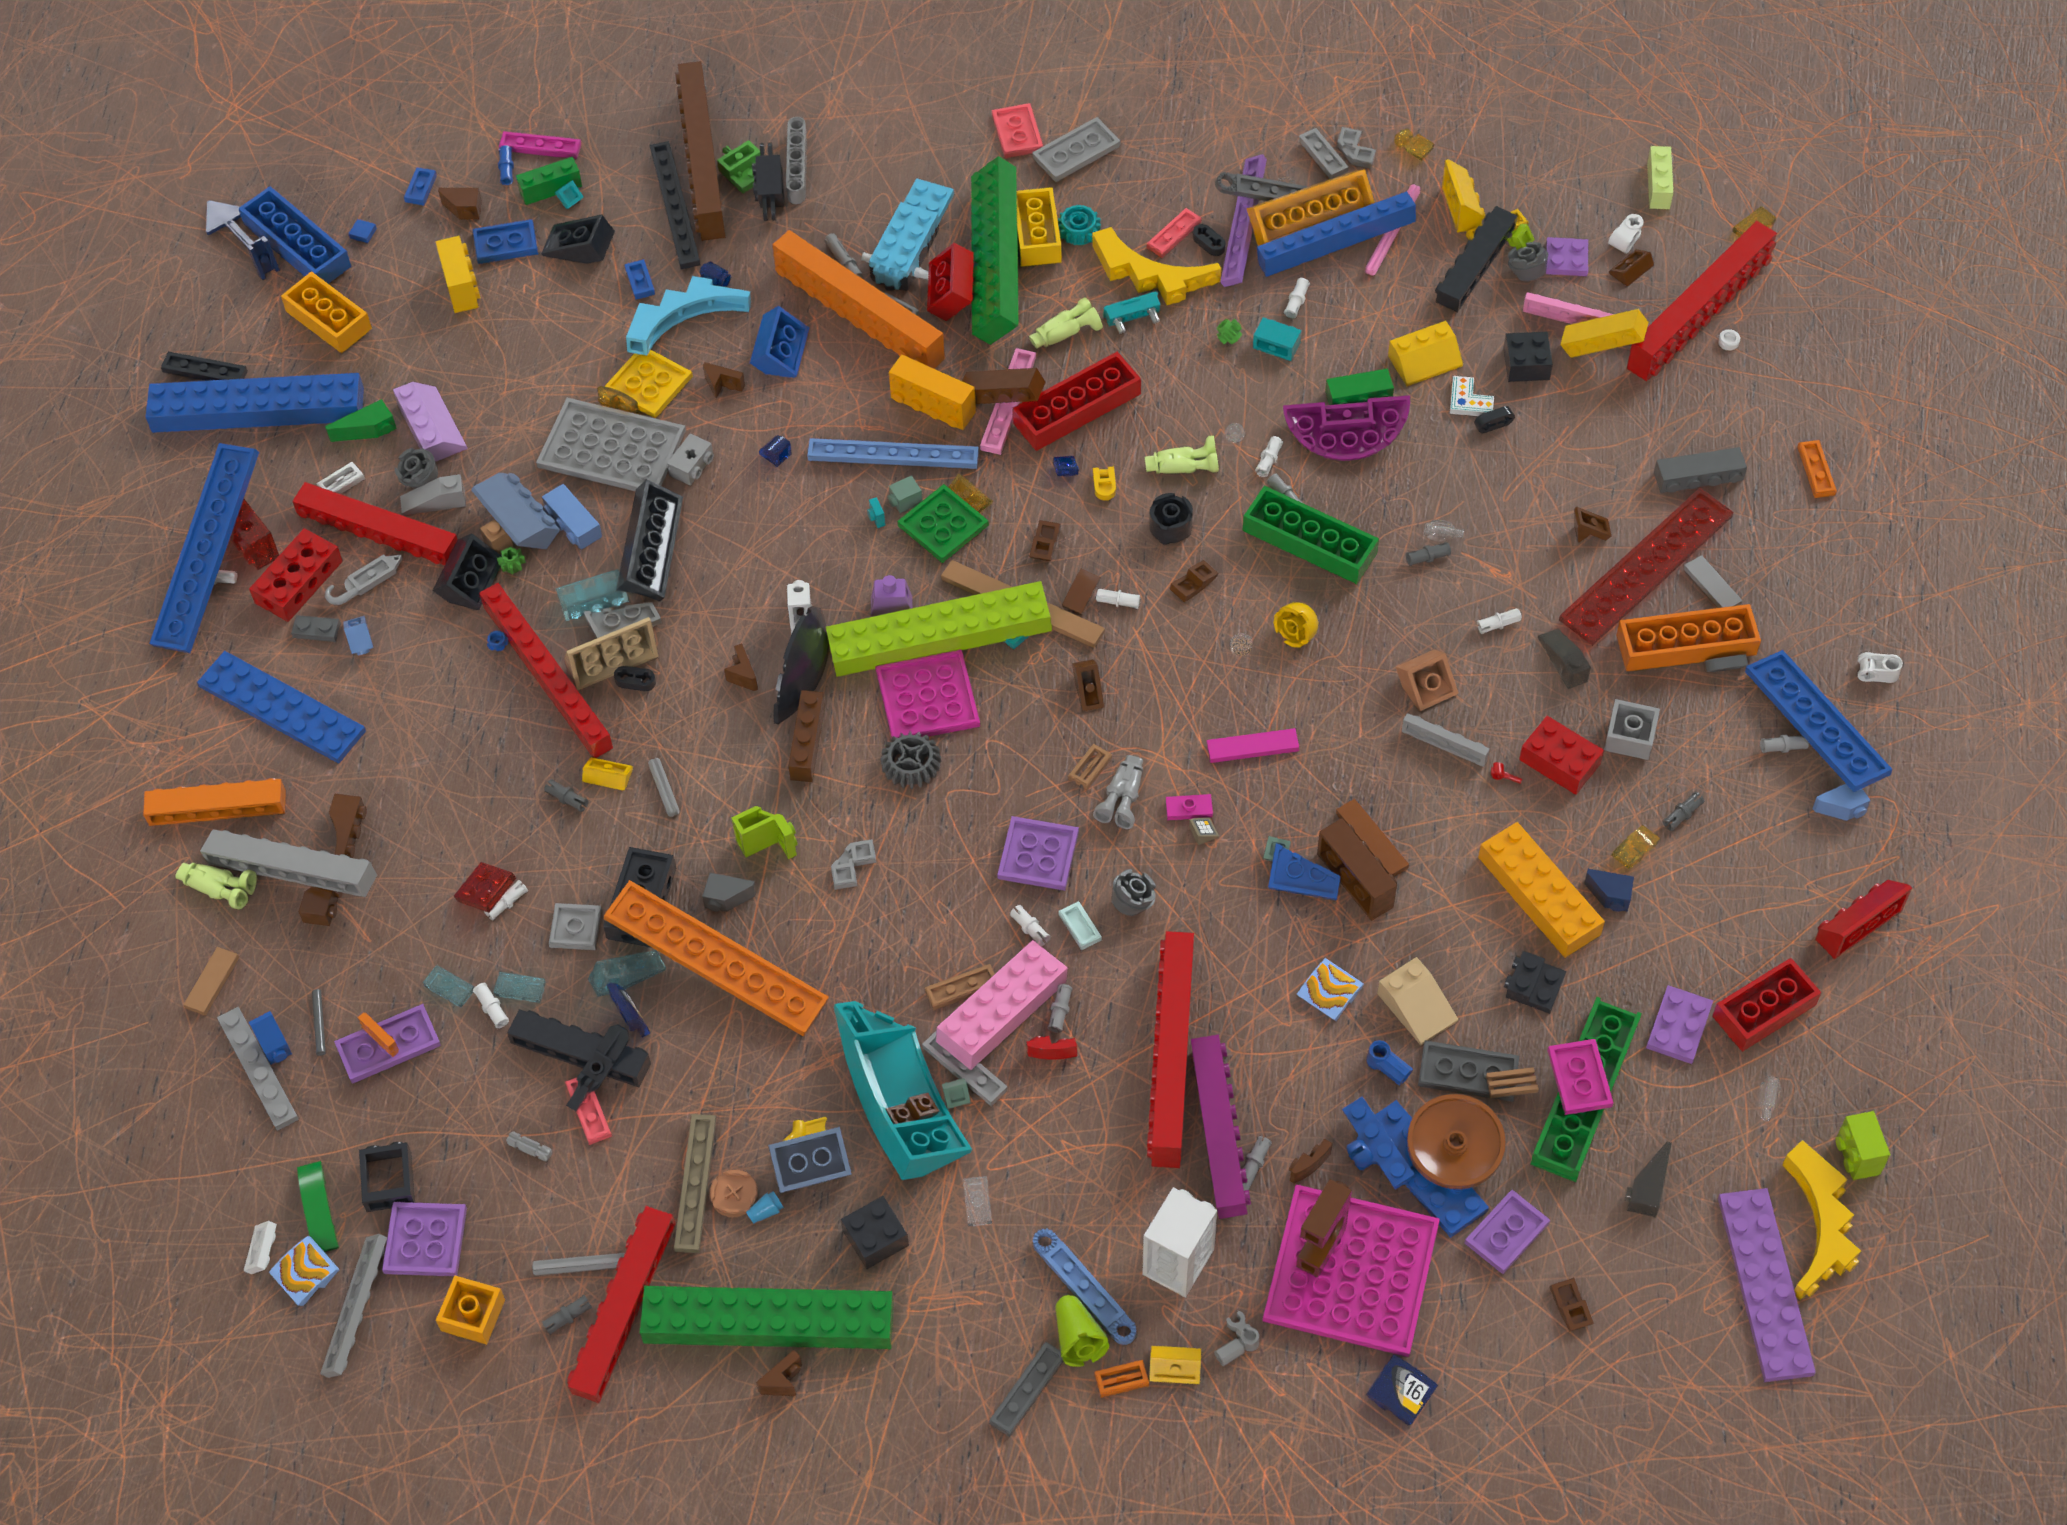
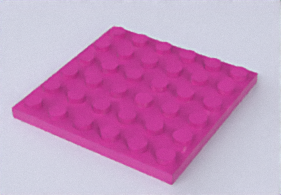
(1369, 1284)

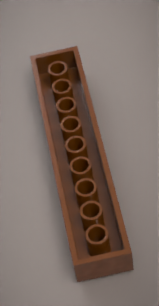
(700, 151)

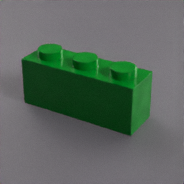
(546, 180)
(1359, 387)

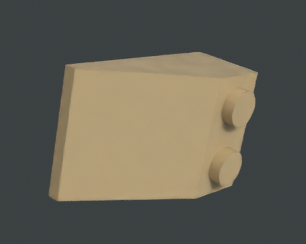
(1417, 1001)

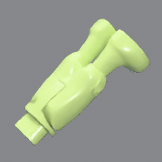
(1064, 325)
(1182, 459)
(214, 880)

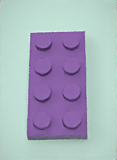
(409, 1029)

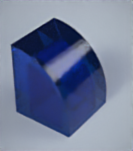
(776, 450)

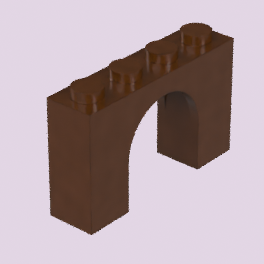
(1324, 1227)

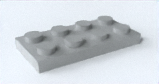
(1076, 149)

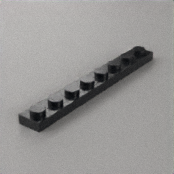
(675, 205)

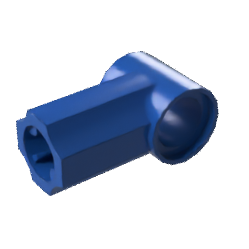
(1388, 1064)

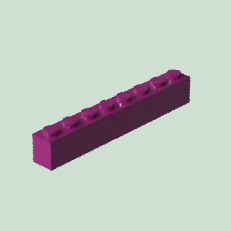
(1219, 1127)

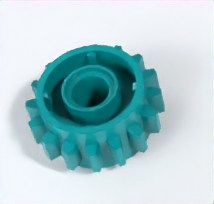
(1078, 224)

